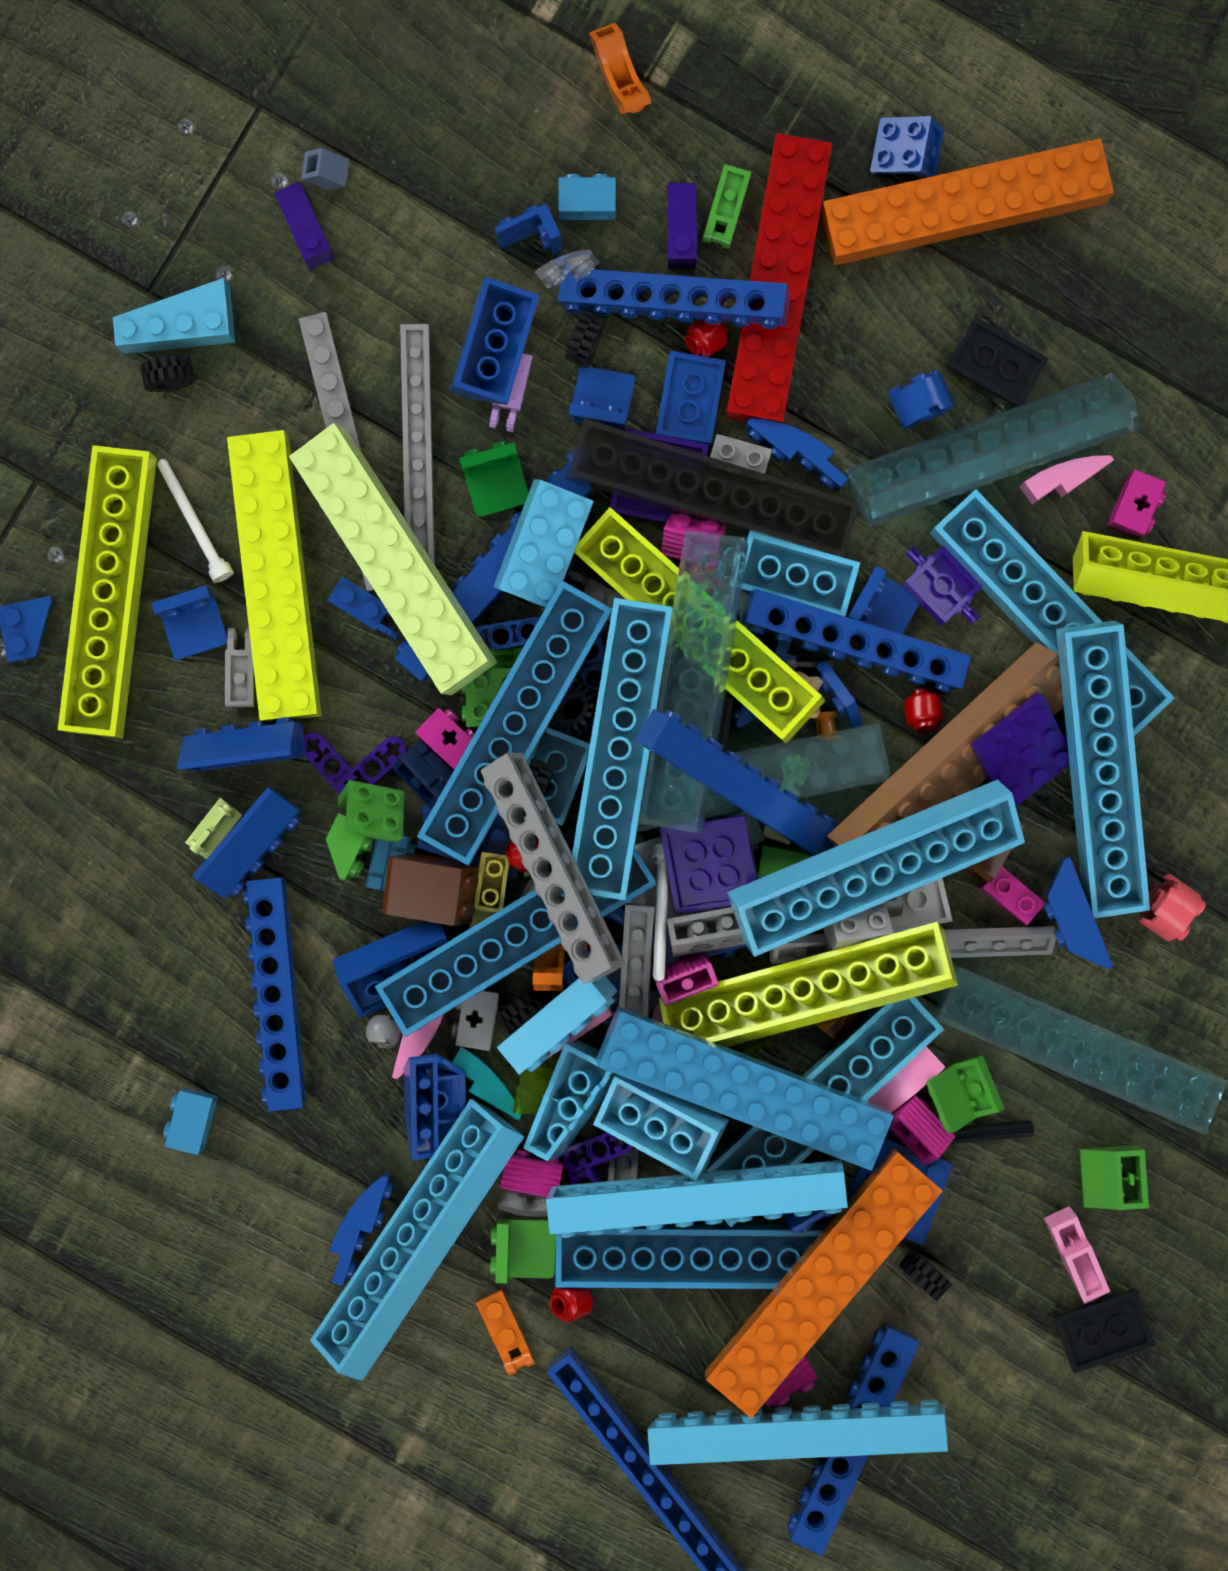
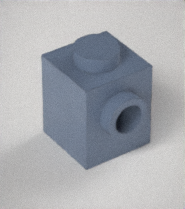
(325, 169)

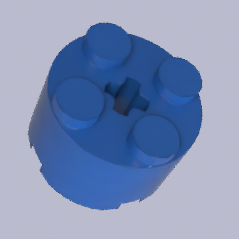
(921, 400)

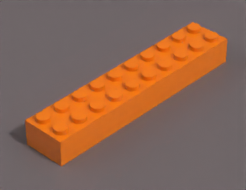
(966, 202)
(822, 1283)

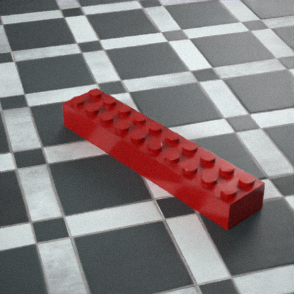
(780, 256)

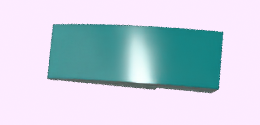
(487, 1082)

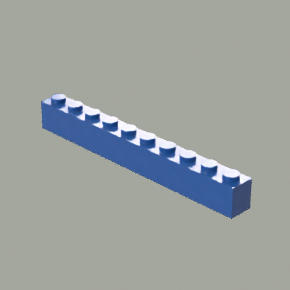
(476, 590)
(736, 783)
(632, 1456)

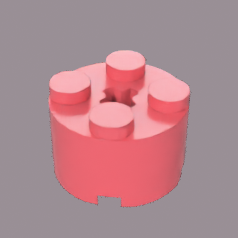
(1171, 909)

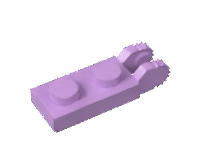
(516, 397)

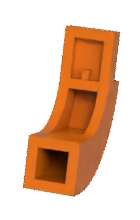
(618, 69)
(549, 970)

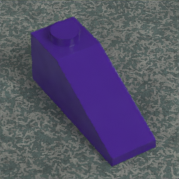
(304, 225)
(681, 225)

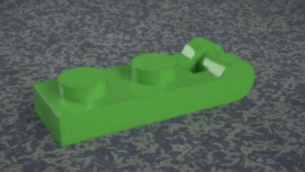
(727, 205)

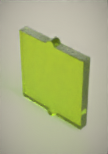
(532, 1090)

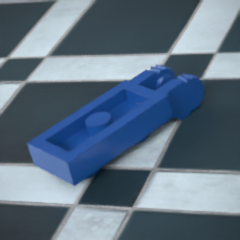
(361, 606)

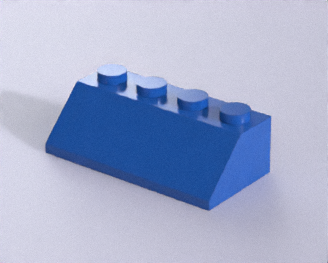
(494, 342)
(242, 746)
(249, 843)
(373, 963)

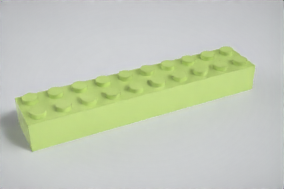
(393, 559)

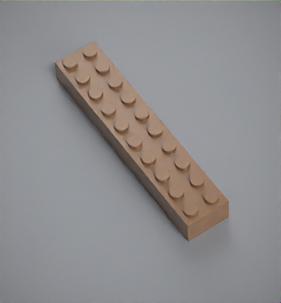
(947, 762)

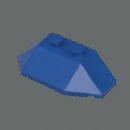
(1073, 916)
(431, 1101)

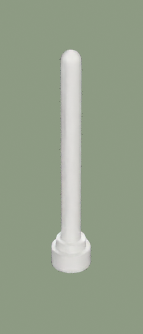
(218, 567)
(660, 912)

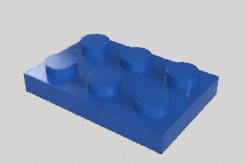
(690, 397)

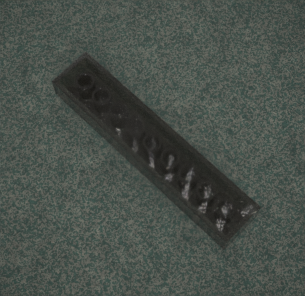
(709, 489)

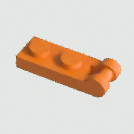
(505, 1331)

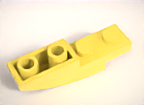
(491, 886)

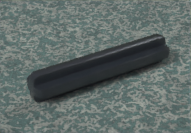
(994, 1131)

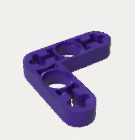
(346, 772)
(587, 1166)

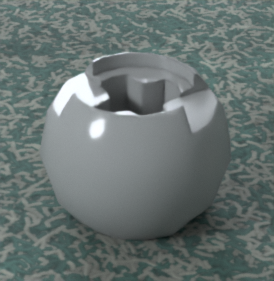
(383, 1031)

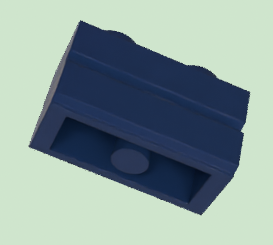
(423, 772)

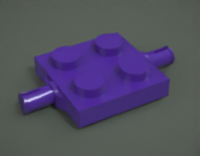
(942, 585)

